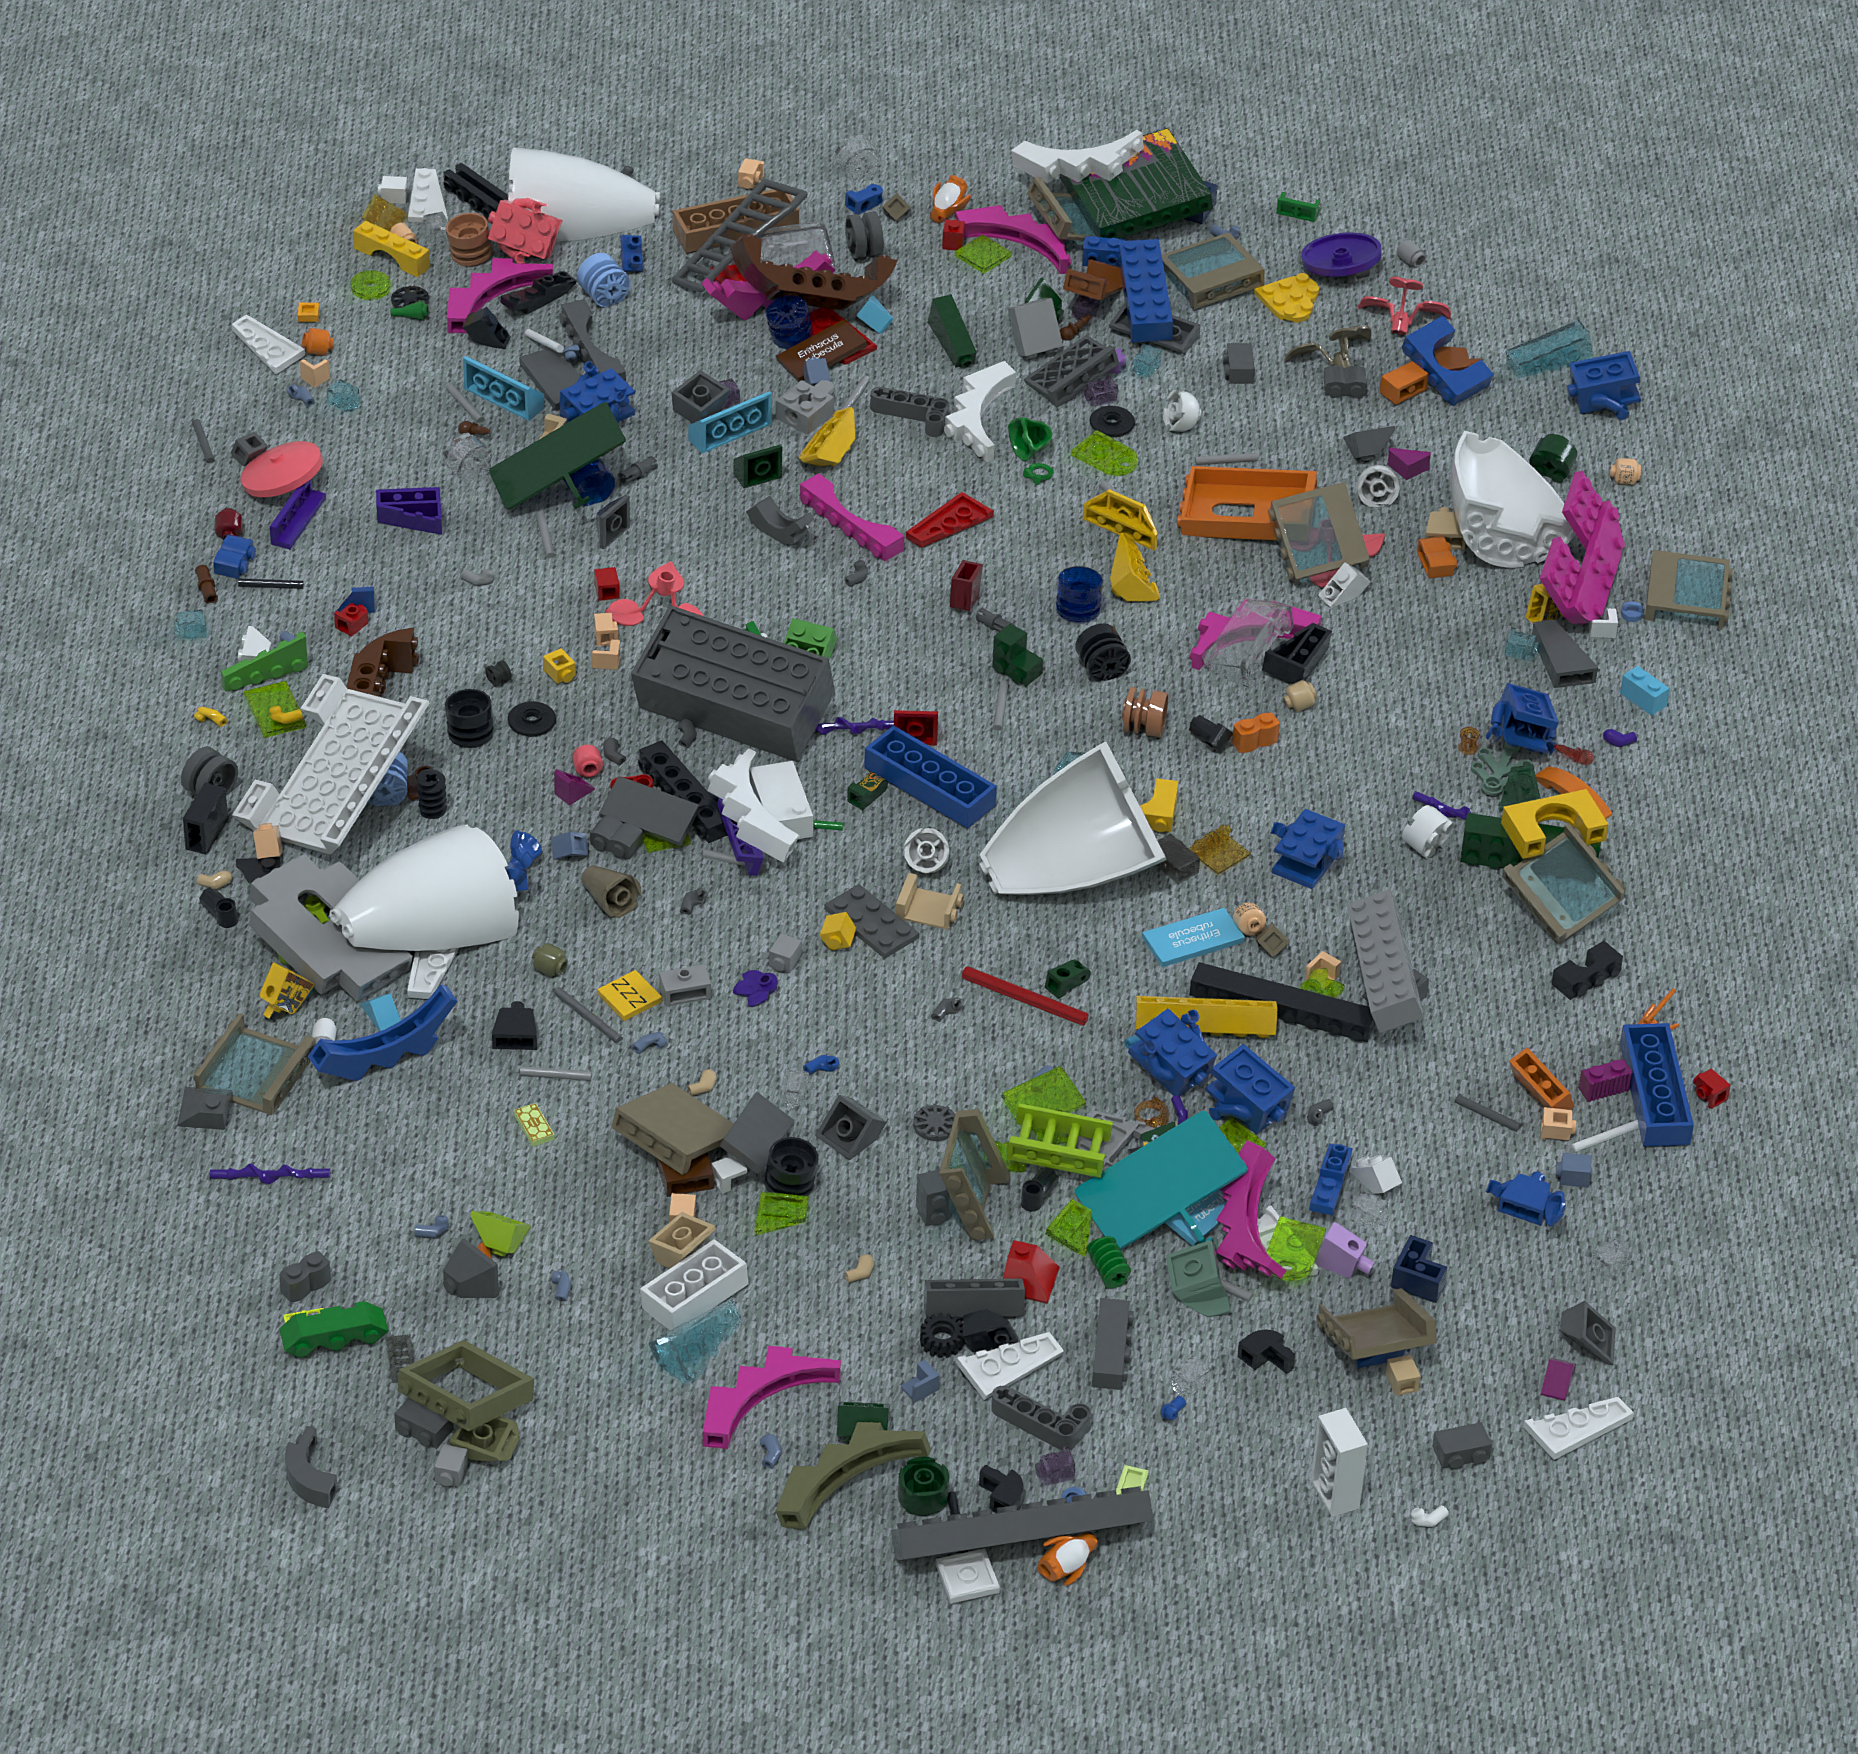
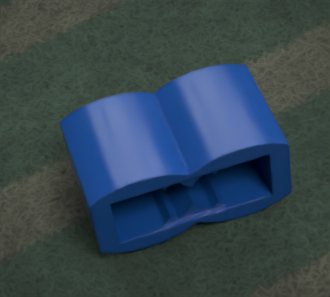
(234, 556)

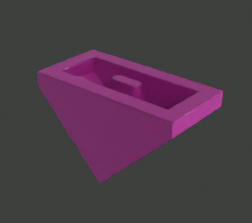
(1408, 462)
(570, 787)
(1557, 1378)

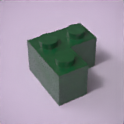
(1013, 658)

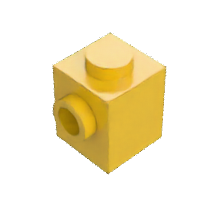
(838, 931)

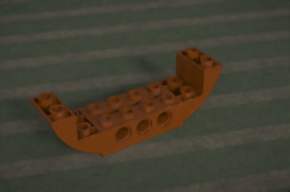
(814, 287)
(383, 655)

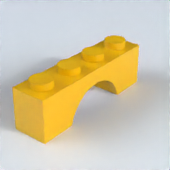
(409, 255)

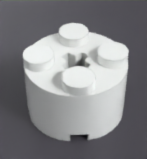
(1428, 831)

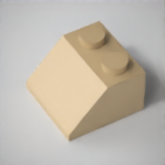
(679, 1239)

